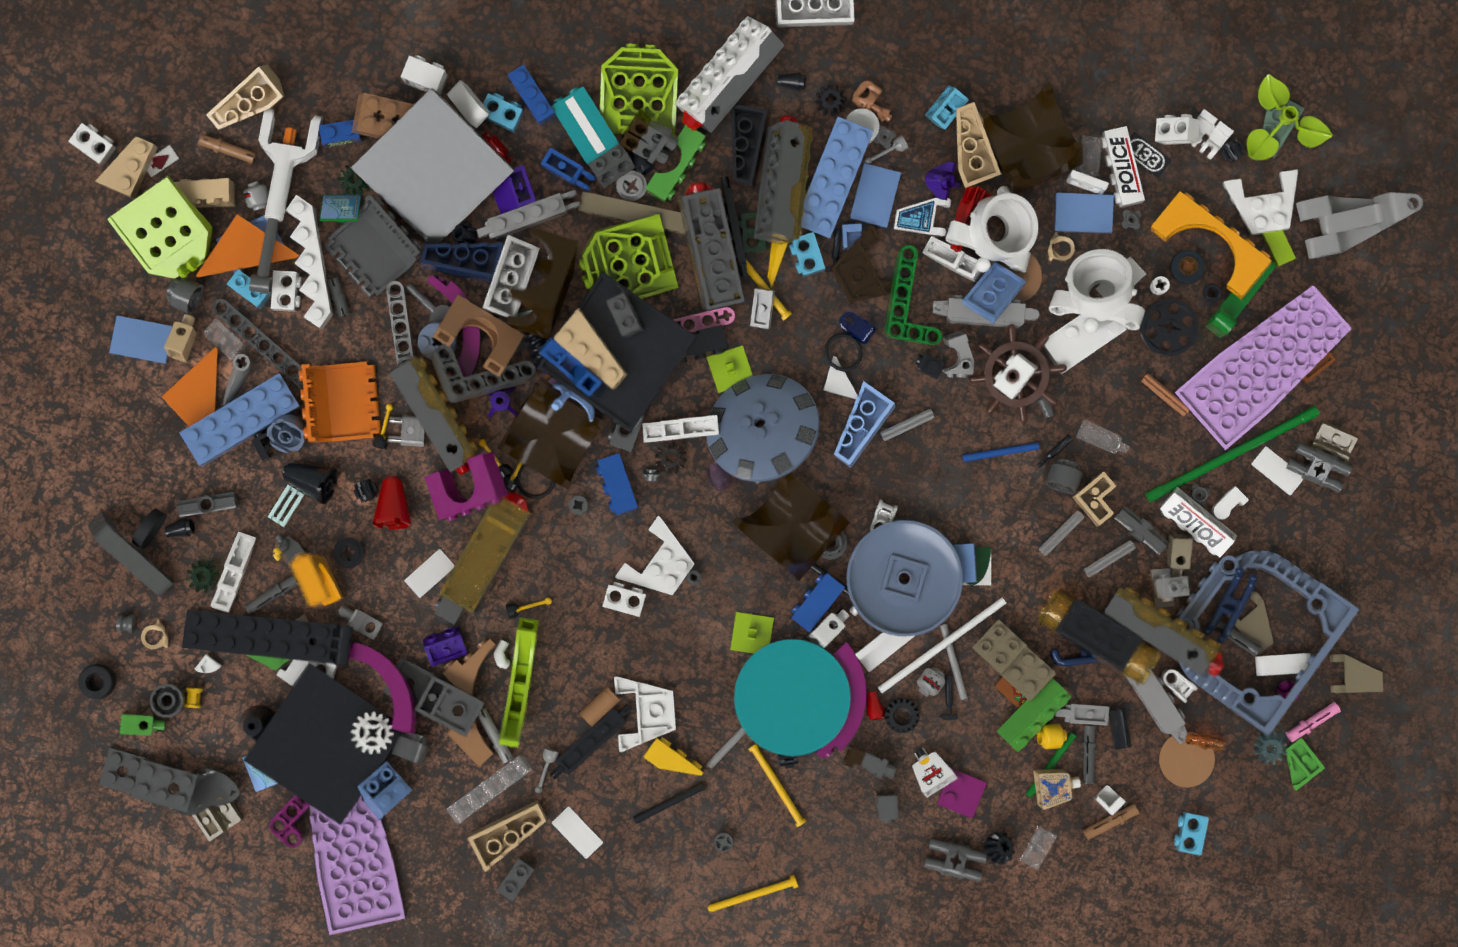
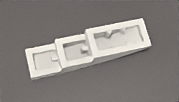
(680, 429)
(233, 572)

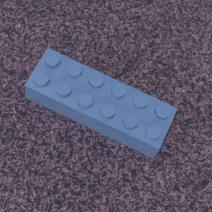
(834, 176)
(239, 420)

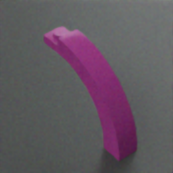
(472, 341)
(856, 680)
(403, 699)

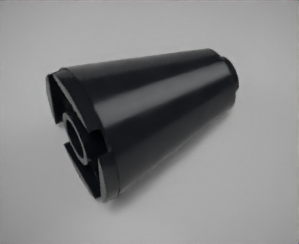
(311, 480)
(256, 715)

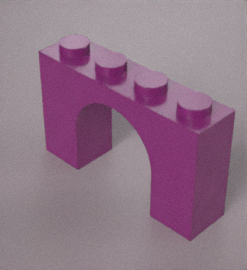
(488, 488)

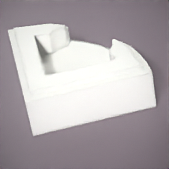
(208, 665)

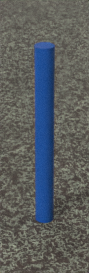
(1000, 451)

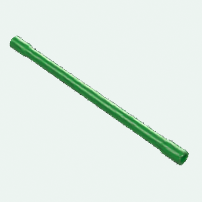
(1302, 417)

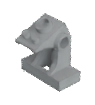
(958, 341)
(1167, 588)

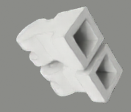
(1217, 134)

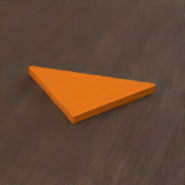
(241, 249)
(196, 392)

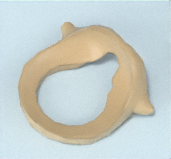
(1056, 239)
(159, 627)

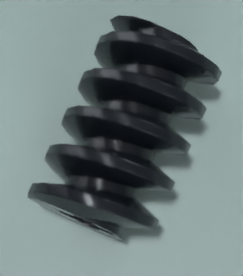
(536, 344)

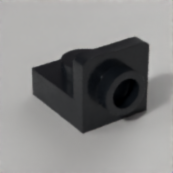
(929, 365)
(262, 449)

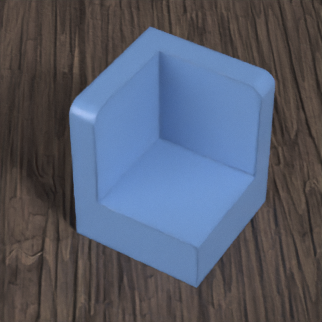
(850, 234)

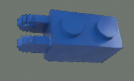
(566, 169)

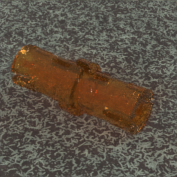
(1204, 741)

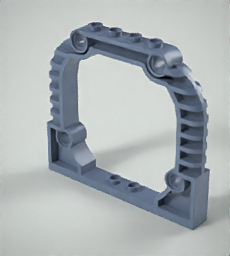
(1334, 618)

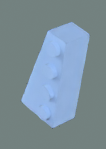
(865, 420)

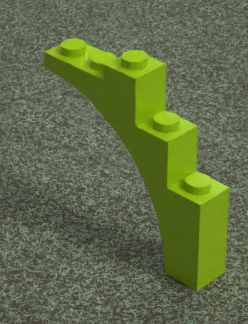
(520, 682)

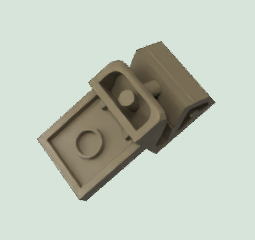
(1014, 660)

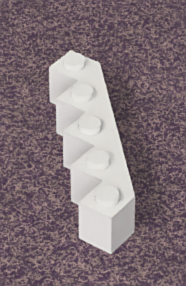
(311, 261)

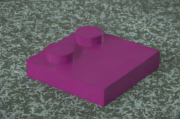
(962, 794)

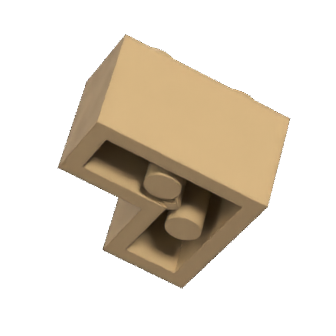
(1091, 500)

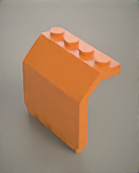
(339, 402)

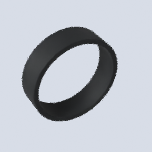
(148, 528)

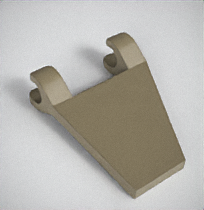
(1256, 624)
(1357, 676)

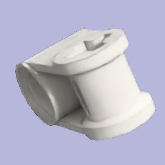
(882, 516)
(1180, 687)

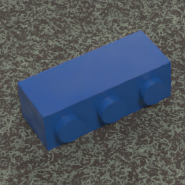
(531, 95)
(616, 484)
(817, 601)

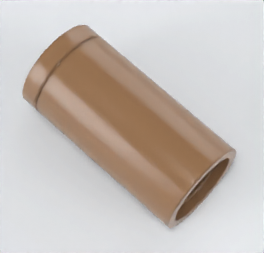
(599, 706)

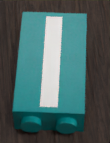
(584, 124)

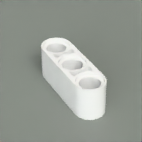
(468, 104)
(1281, 664)

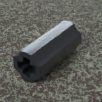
(1120, 728)

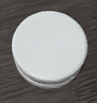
(866, 119)

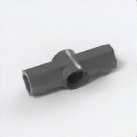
(195, 506)
(1141, 530)

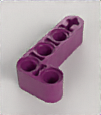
(289, 821)

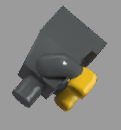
(287, 548)

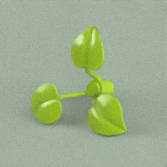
(1274, 94)

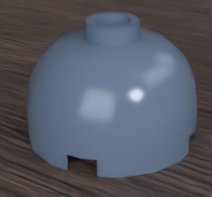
(286, 433)

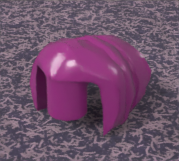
(1284, 688)

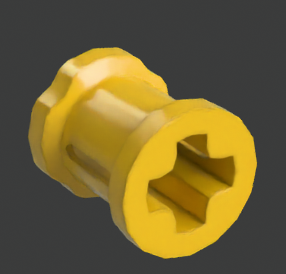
(193, 697)

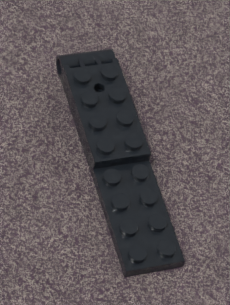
(267, 637)

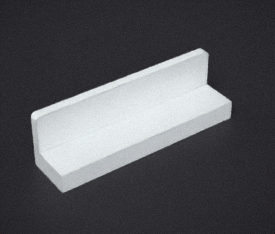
(880, 649)

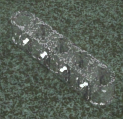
(489, 789)

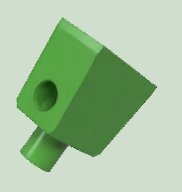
(131, 724)

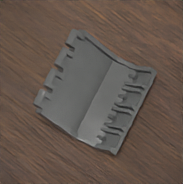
(373, 248)

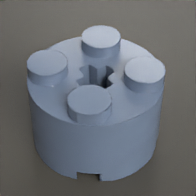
(427, 343)

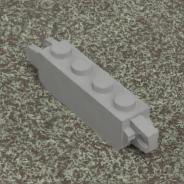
(528, 216)
(960, 314)
(1161, 706)

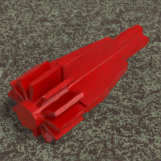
(966, 206)

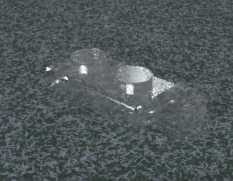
(1101, 438)

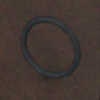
(830, 361)
(531, 495)

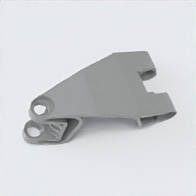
(1352, 220)

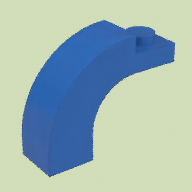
(570, 366)

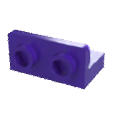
(444, 646)

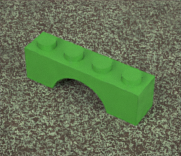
(663, 184)

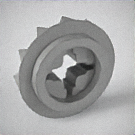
(632, 195)

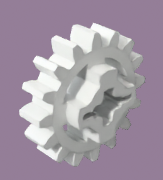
(366, 726)

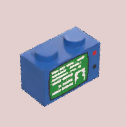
(338, 134)

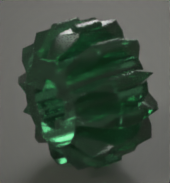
(349, 174)
(197, 580)

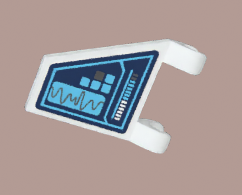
(920, 217)

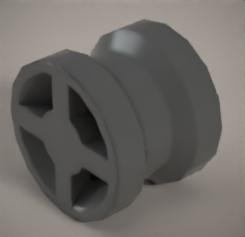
(577, 506)
(126, 623)
(726, 843)

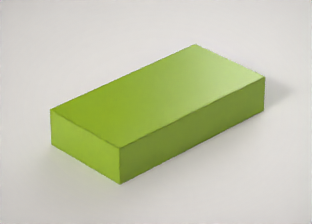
(1279, 247)

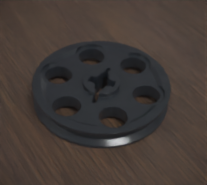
(1176, 322)

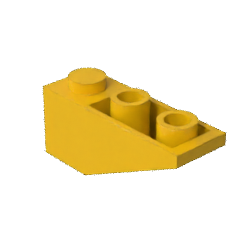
(666, 758)

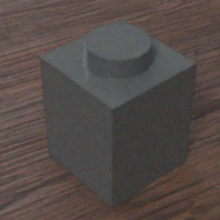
(448, 610)

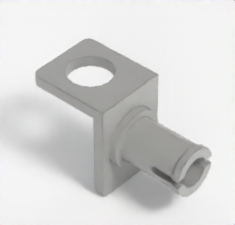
(359, 620)

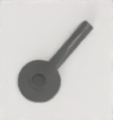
(437, 312)

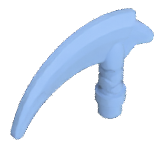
(565, 394)

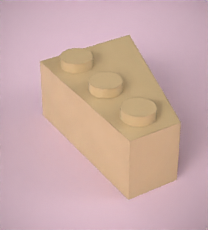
(129, 168)

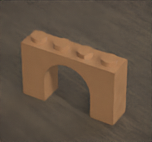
(503, 337)

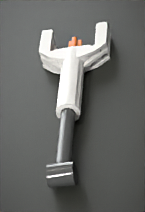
(285, 158)

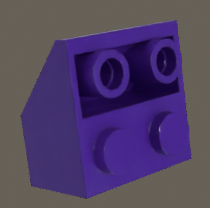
(514, 191)

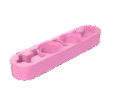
(697, 318)

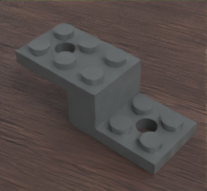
(438, 697)
(148, 780)

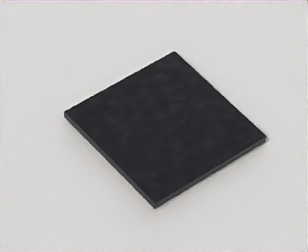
(645, 356)
(311, 745)

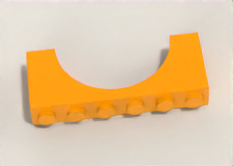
(1186, 214)
(316, 579)

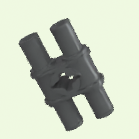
(1319, 457)
(946, 866)

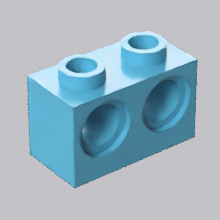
(945, 107)
(499, 116)
(812, 253)
(240, 283)
(1197, 833)

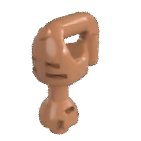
(868, 103)

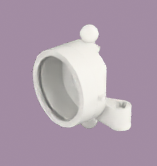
(1019, 236)
(1092, 269)

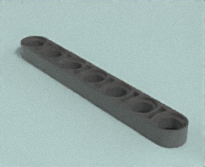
(255, 341)

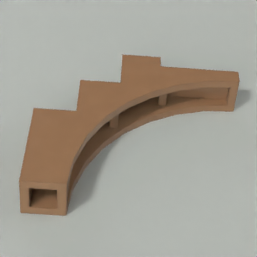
(464, 677)

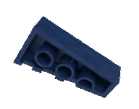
(463, 259)

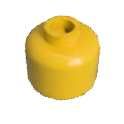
(1052, 736)

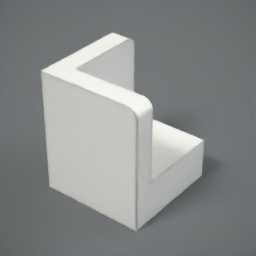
(1109, 800)

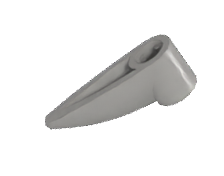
(237, 377)

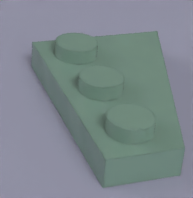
(1272, 120)

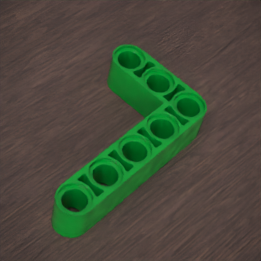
(903, 303)
(1224, 318)

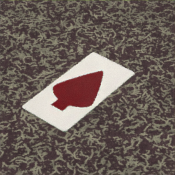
(162, 160)

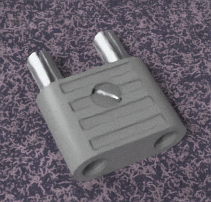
(411, 433)

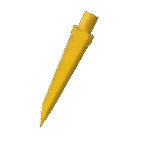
(776, 256)

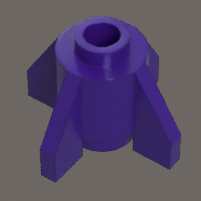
(941, 180)
(506, 402)

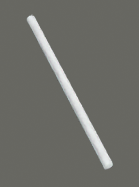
(941, 645)

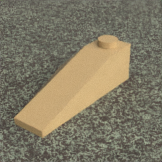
(252, 96)
(975, 153)

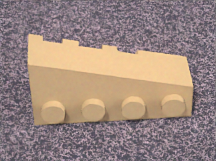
(208, 192)
(586, 345)
(503, 835)

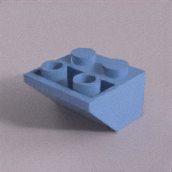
(383, 790)

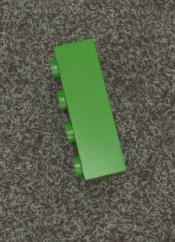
(1033, 715)

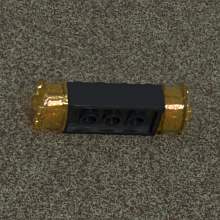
(1099, 637)

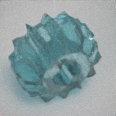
(1270, 755)

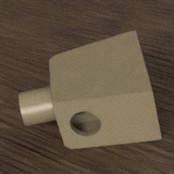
(1179, 546)

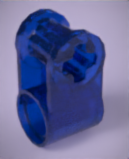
(860, 330)

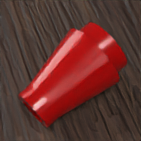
(874, 706)

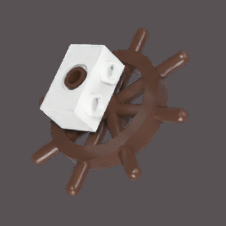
(1017, 374)

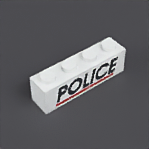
(1123, 167)
(1198, 522)

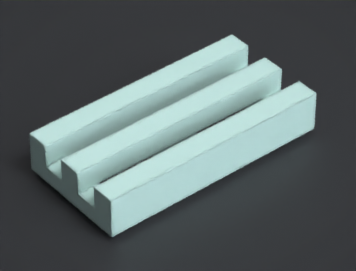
(277, 519)

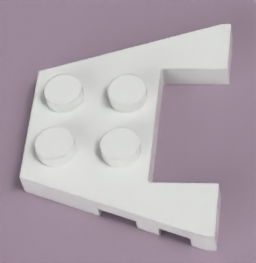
(1266, 211)
(666, 568)
(654, 712)

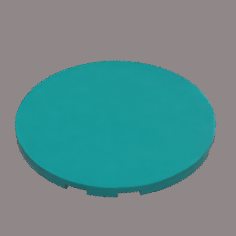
(792, 697)

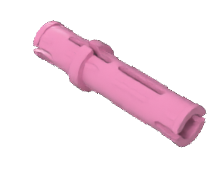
(1306, 726)

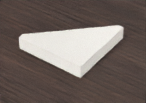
(838, 382)

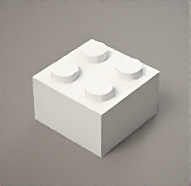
(424, 75)

